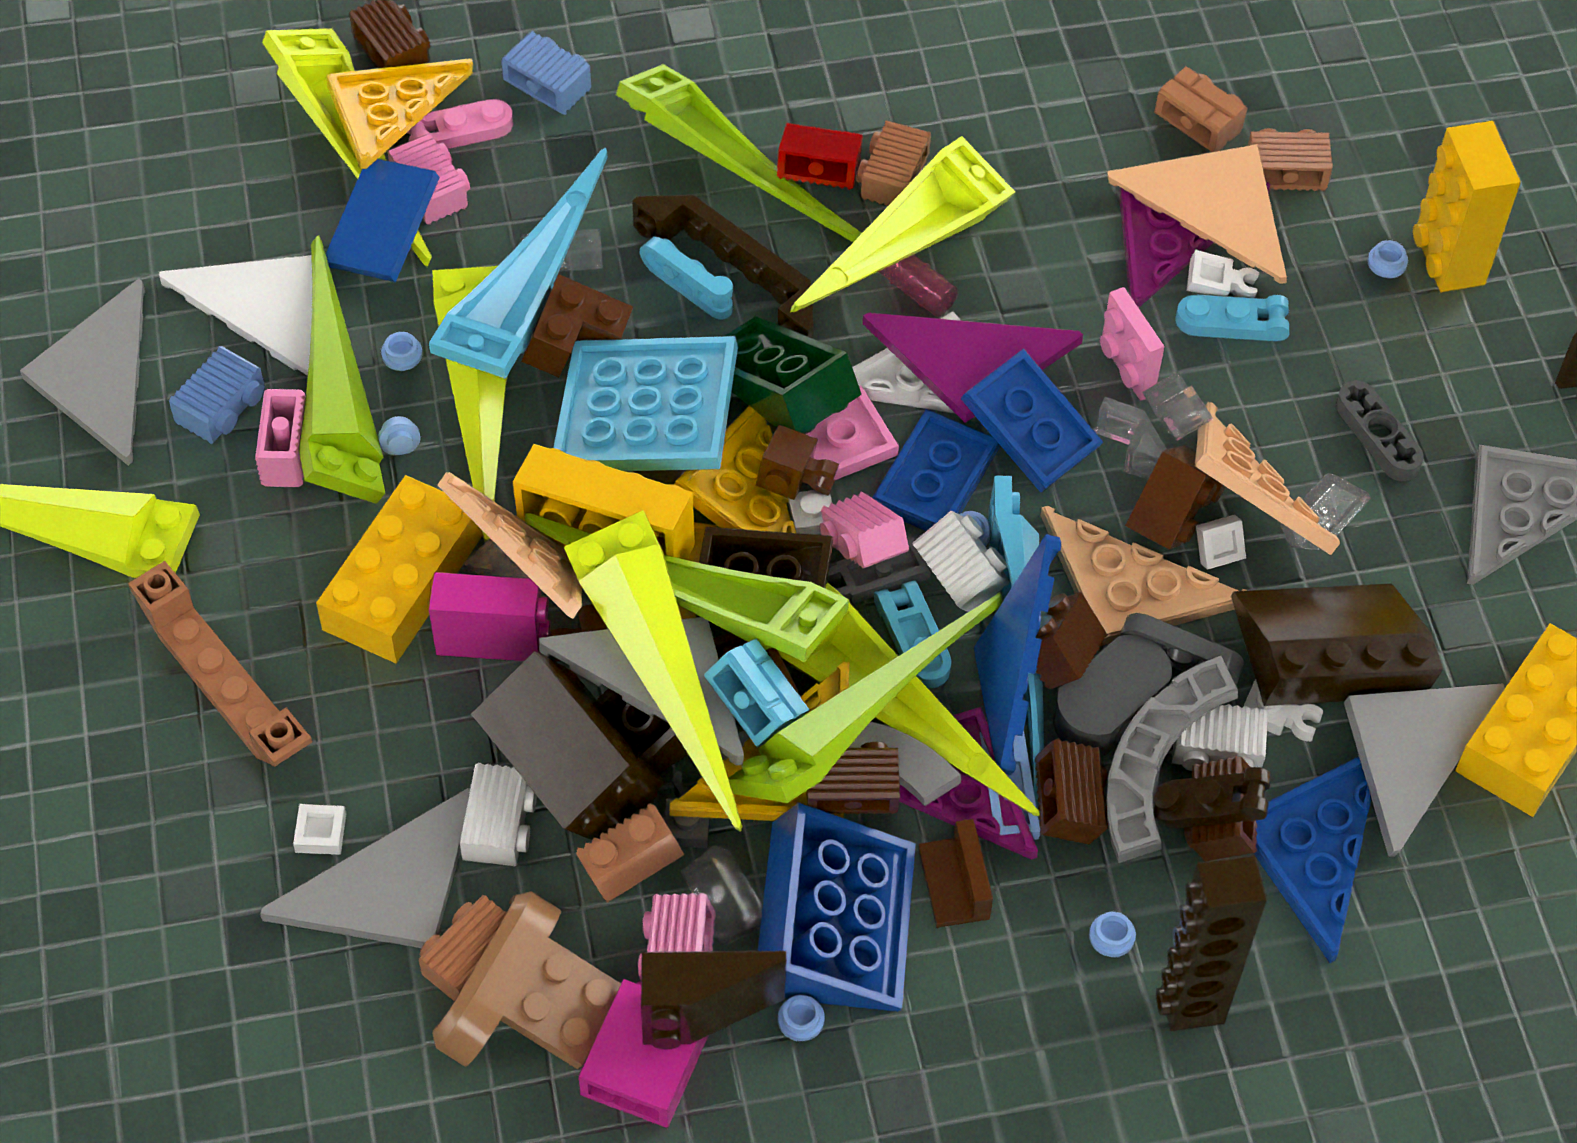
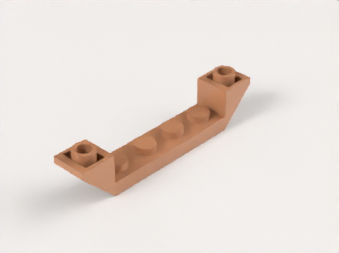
(241, 702)

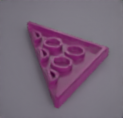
(1154, 247)
(960, 354)
(972, 799)

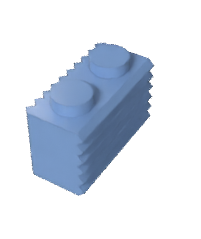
(547, 72)
(217, 395)

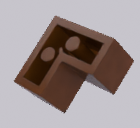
(573, 315)
(1173, 498)

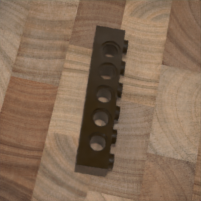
(1211, 942)

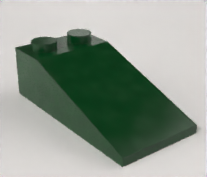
(790, 375)

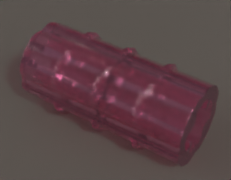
(922, 284)

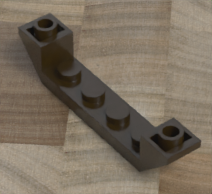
(670, 214)

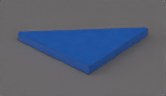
(1011, 651)
(1314, 846)

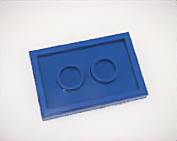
(381, 219)
(1031, 420)
(936, 470)

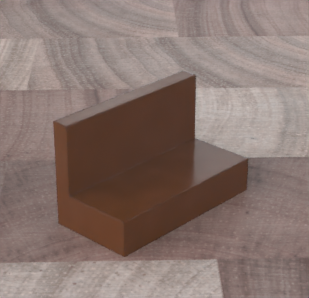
(957, 877)

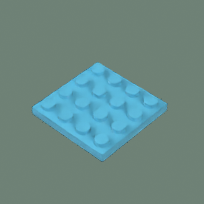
(648, 402)

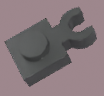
(686, 830)

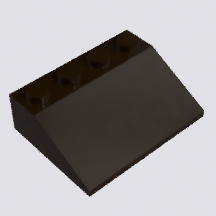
(1334, 643)

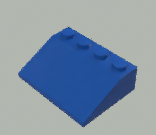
(838, 908)

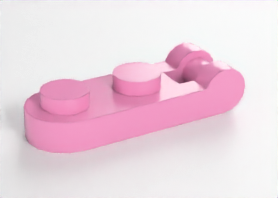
(466, 123)

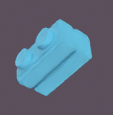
(755, 691)

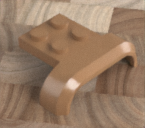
(530, 988)

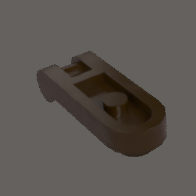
(1213, 799)

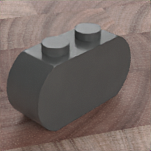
(1111, 692)

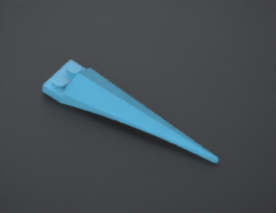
(501, 313)
(1016, 544)

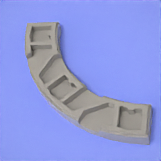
(1146, 745)
(920, 767)

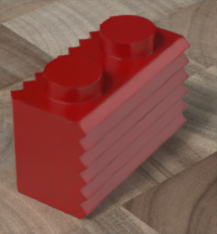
(819, 155)

